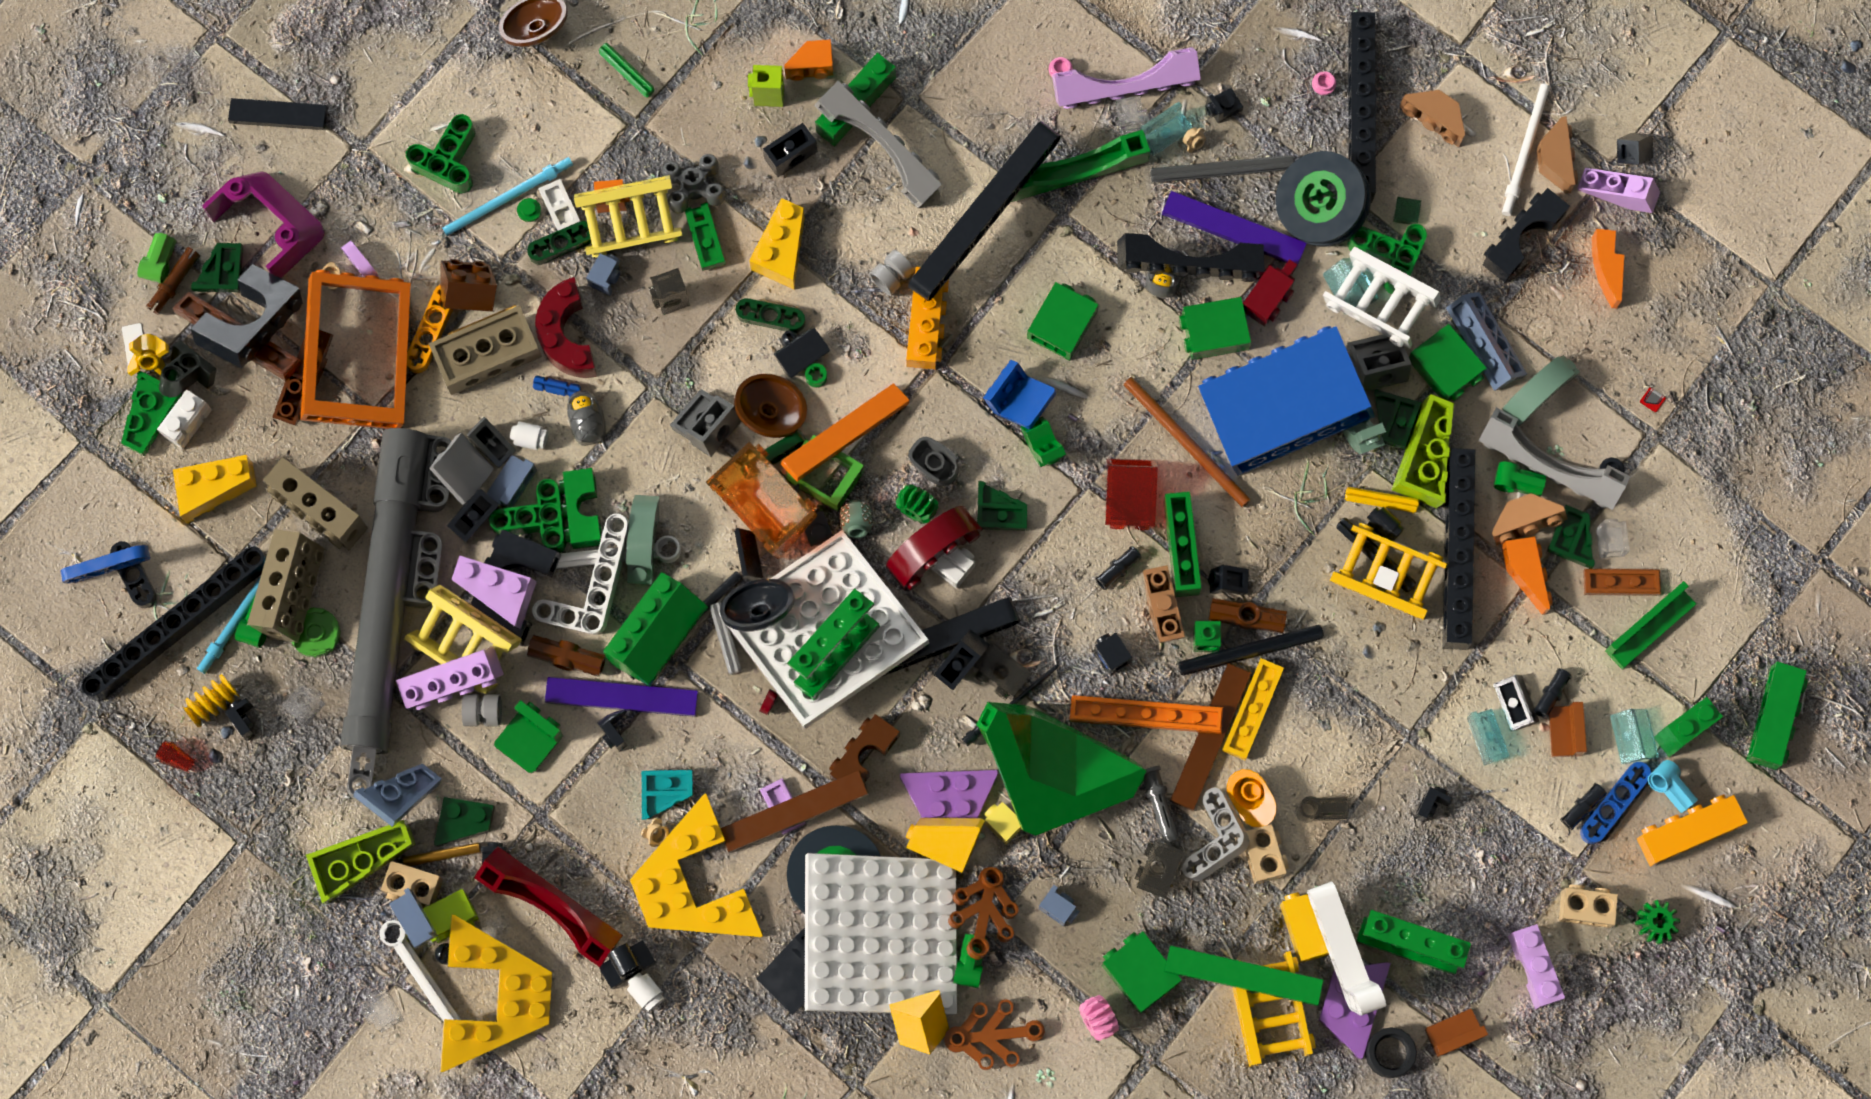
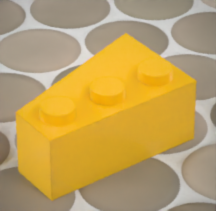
(780, 245)
(212, 483)

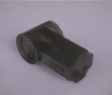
(1324, 809)

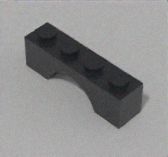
(1544, 214)

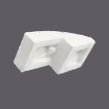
(559, 204)

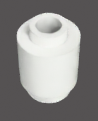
(529, 435)
(645, 991)

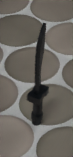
(972, 735)

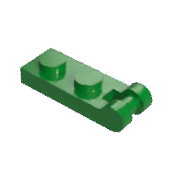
(705, 237)

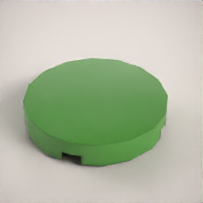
(322, 633)

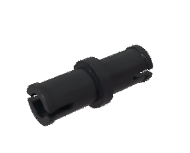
(1118, 568)
(1552, 693)
(1583, 806)

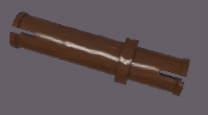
(167, 289)

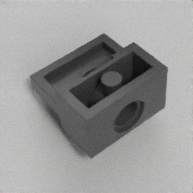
(1379, 362)
(706, 422)

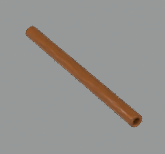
(1187, 442)

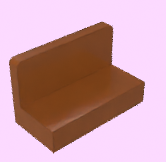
(1567, 730)
(1455, 1032)

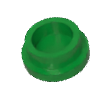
(529, 210)

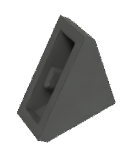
(490, 442)

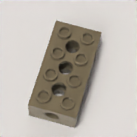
(485, 334)
(317, 505)
(279, 584)

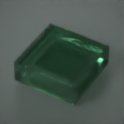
(1407, 210)

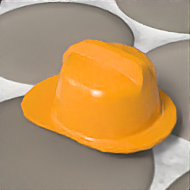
(1251, 798)

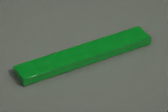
(1243, 975)

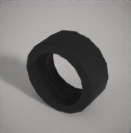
(1402, 1036)

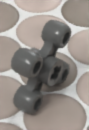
(694, 183)

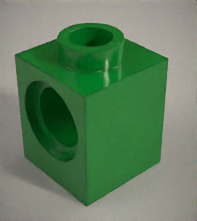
(1206, 636)

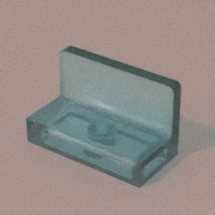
(1165, 128)
(1336, 276)
(1634, 735)
(1487, 736)

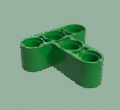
(441, 157)
(1395, 248)
(539, 513)

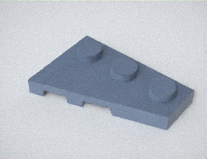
(400, 794)

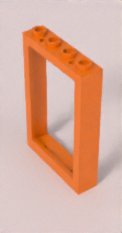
(347, 413)

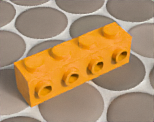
(926, 330)
(1691, 830)

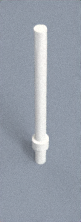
(1513, 190)

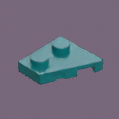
(664, 789)

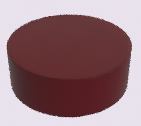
(768, 702)

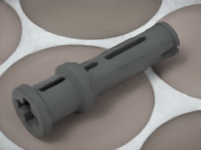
(1156, 792)

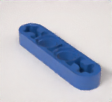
(105, 564)
(1615, 802)

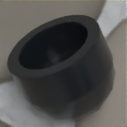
(784, 339)
(438, 953)

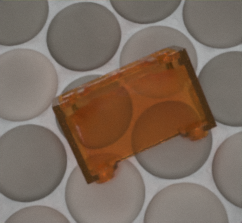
(763, 499)

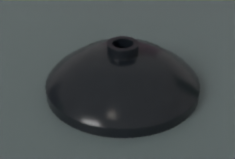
(757, 605)

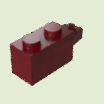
(1269, 293)

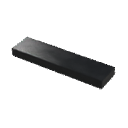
(277, 114)

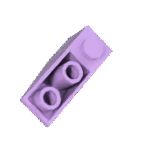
(1621, 189)

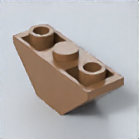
(1437, 114)
(1556, 156)
(1526, 517)
(1162, 604)

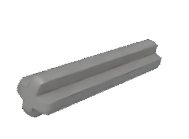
(726, 641)

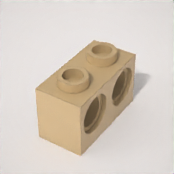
(1257, 855)
(413, 880)
(1588, 913)

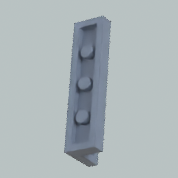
(1484, 341)

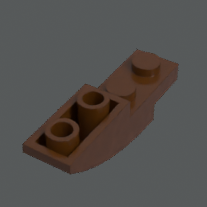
(289, 403)

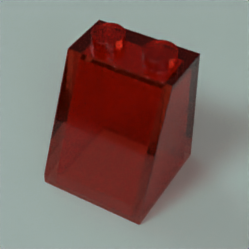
(1130, 493)

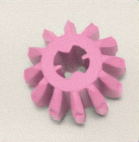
(1099, 1017)

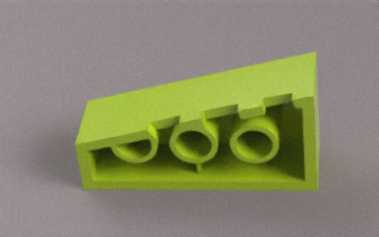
(1425, 459)
(353, 860)

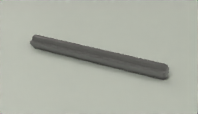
(1221, 168)

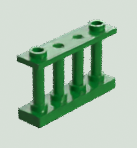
(833, 644)
(1413, 942)

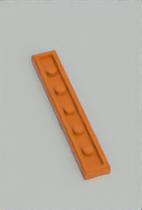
(845, 432)
(1146, 714)

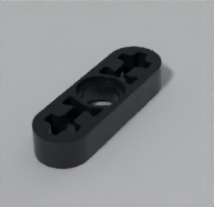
(147, 586)

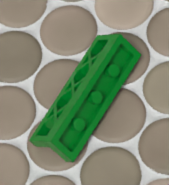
(1651, 626)

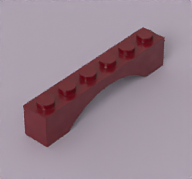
(510, 877)

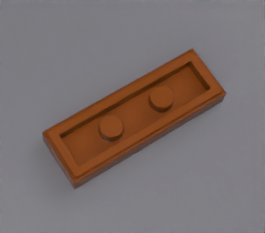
(1622, 582)

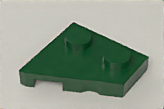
(221, 269)
(999, 510)
(462, 819)

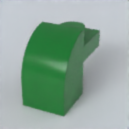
(1043, 443)

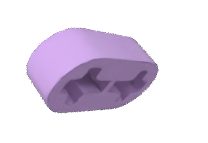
(358, 259)

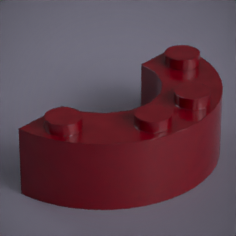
(549, 323)
(929, 543)

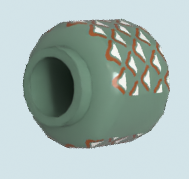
(856, 519)

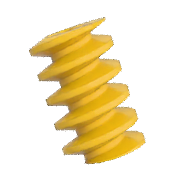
(210, 701)

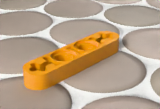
(425, 327)

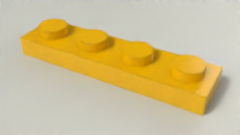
(1252, 709)

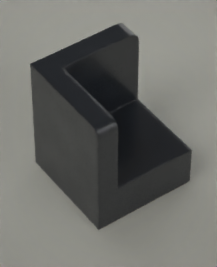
(1635, 148)

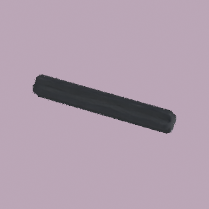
(1370, 550)

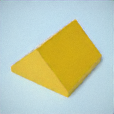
(920, 1021)

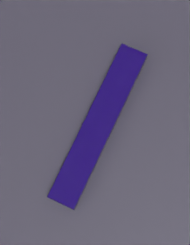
(1232, 227)
(621, 696)

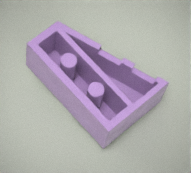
(497, 588)

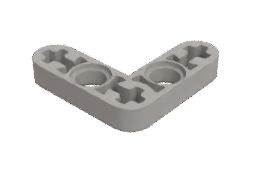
(1226, 836)

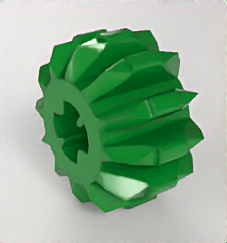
(917, 504)
(1652, 912)

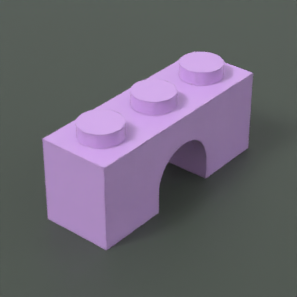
(1541, 976)

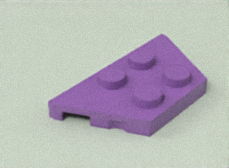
(949, 793)
(1341, 1021)

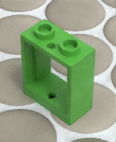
(845, 487)

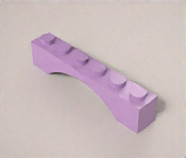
(1175, 68)

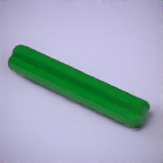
(626, 70)

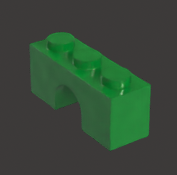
(577, 488)

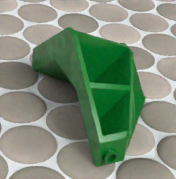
(1053, 768)

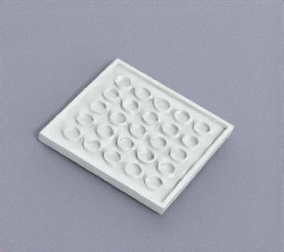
(819, 586)
(877, 932)

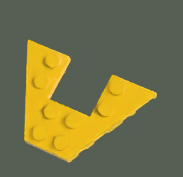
(665, 892)
(521, 1001)

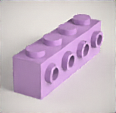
(450, 677)

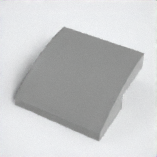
(461, 468)

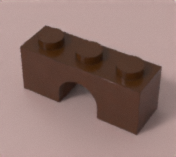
(875, 735)

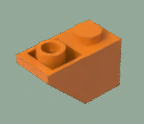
(811, 60)

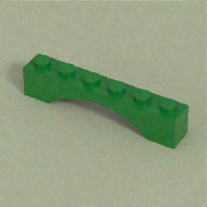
(1114, 156)

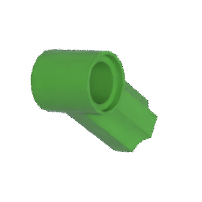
(156, 263)

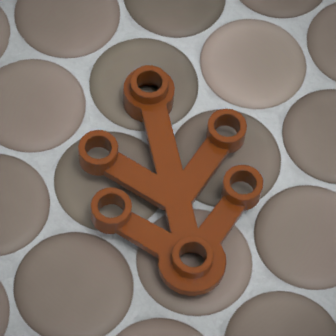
(985, 909)
(989, 1035)

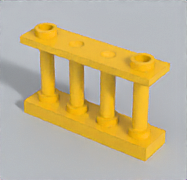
(1368, 588)
(1251, 1026)

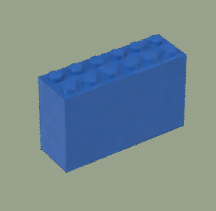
(1286, 400)

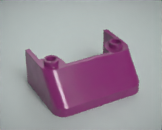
(300, 228)

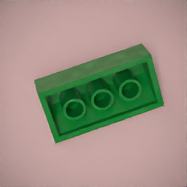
(655, 629)

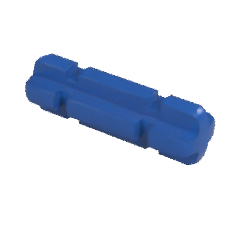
(555, 386)

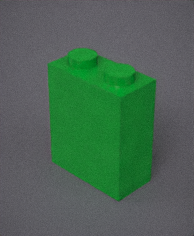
(1062, 320)
(1215, 328)
(1447, 364)
(1688, 726)
(1139, 971)

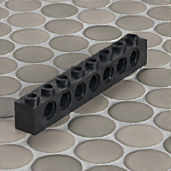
(1362, 95)
(1459, 550)

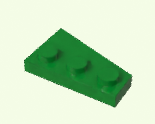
(146, 414)

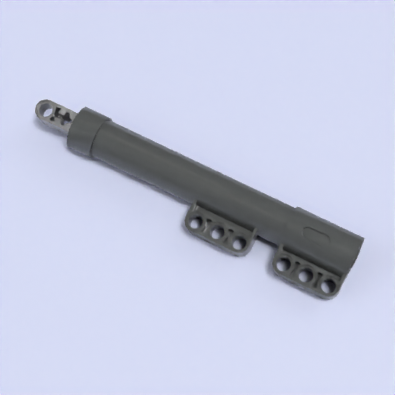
(390, 585)

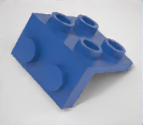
(1018, 396)

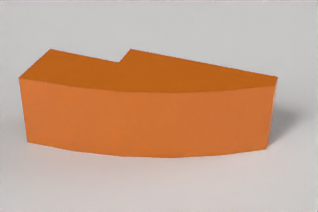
(1608, 265)

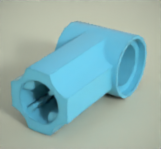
(1666, 779)

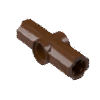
(1264, 618)
(566, 655)

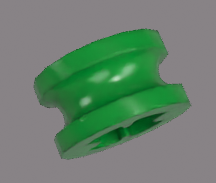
(820, 382)

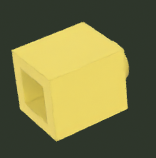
(1002, 822)

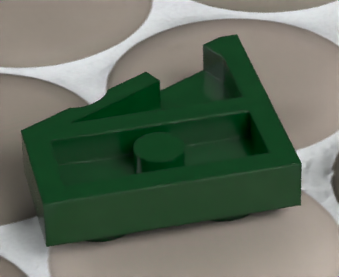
(1397, 416)
(1573, 538)

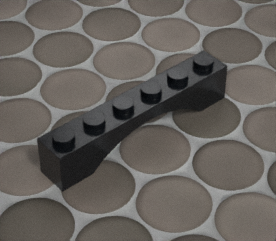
(1143, 253)

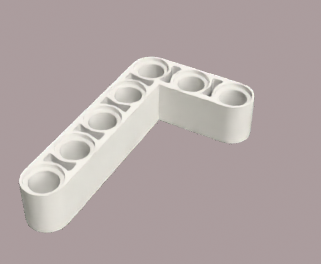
(596, 585)
(1359, 992)

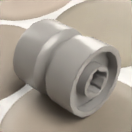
(888, 276)
(482, 710)

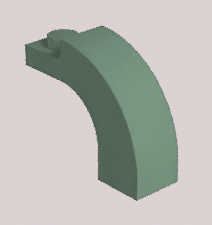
(1541, 388)
(1365, 436)
(641, 539)

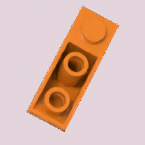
(1524, 566)

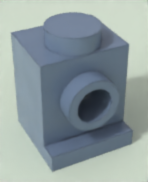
(604, 273)
(1059, 907)

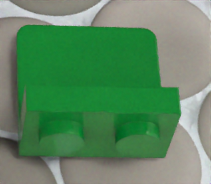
(529, 737)

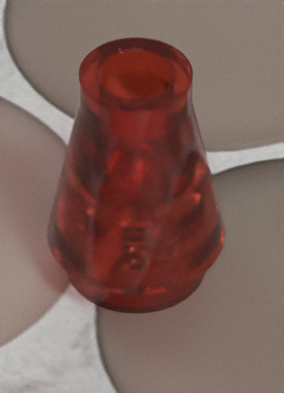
(172, 755)

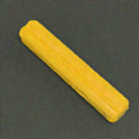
(1381, 499)

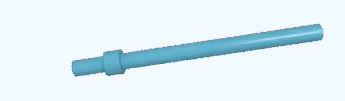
(549, 173)
(216, 649)

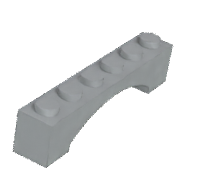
(916, 179)
(1600, 485)

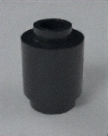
(1385, 523)

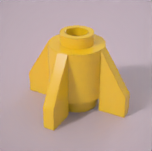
(147, 354)

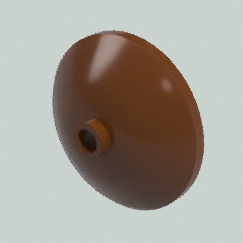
(532, 22)
(770, 396)

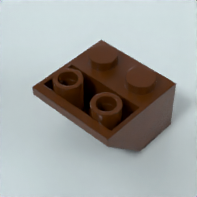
(467, 285)

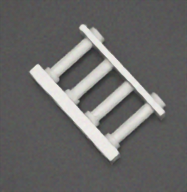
(1382, 273)

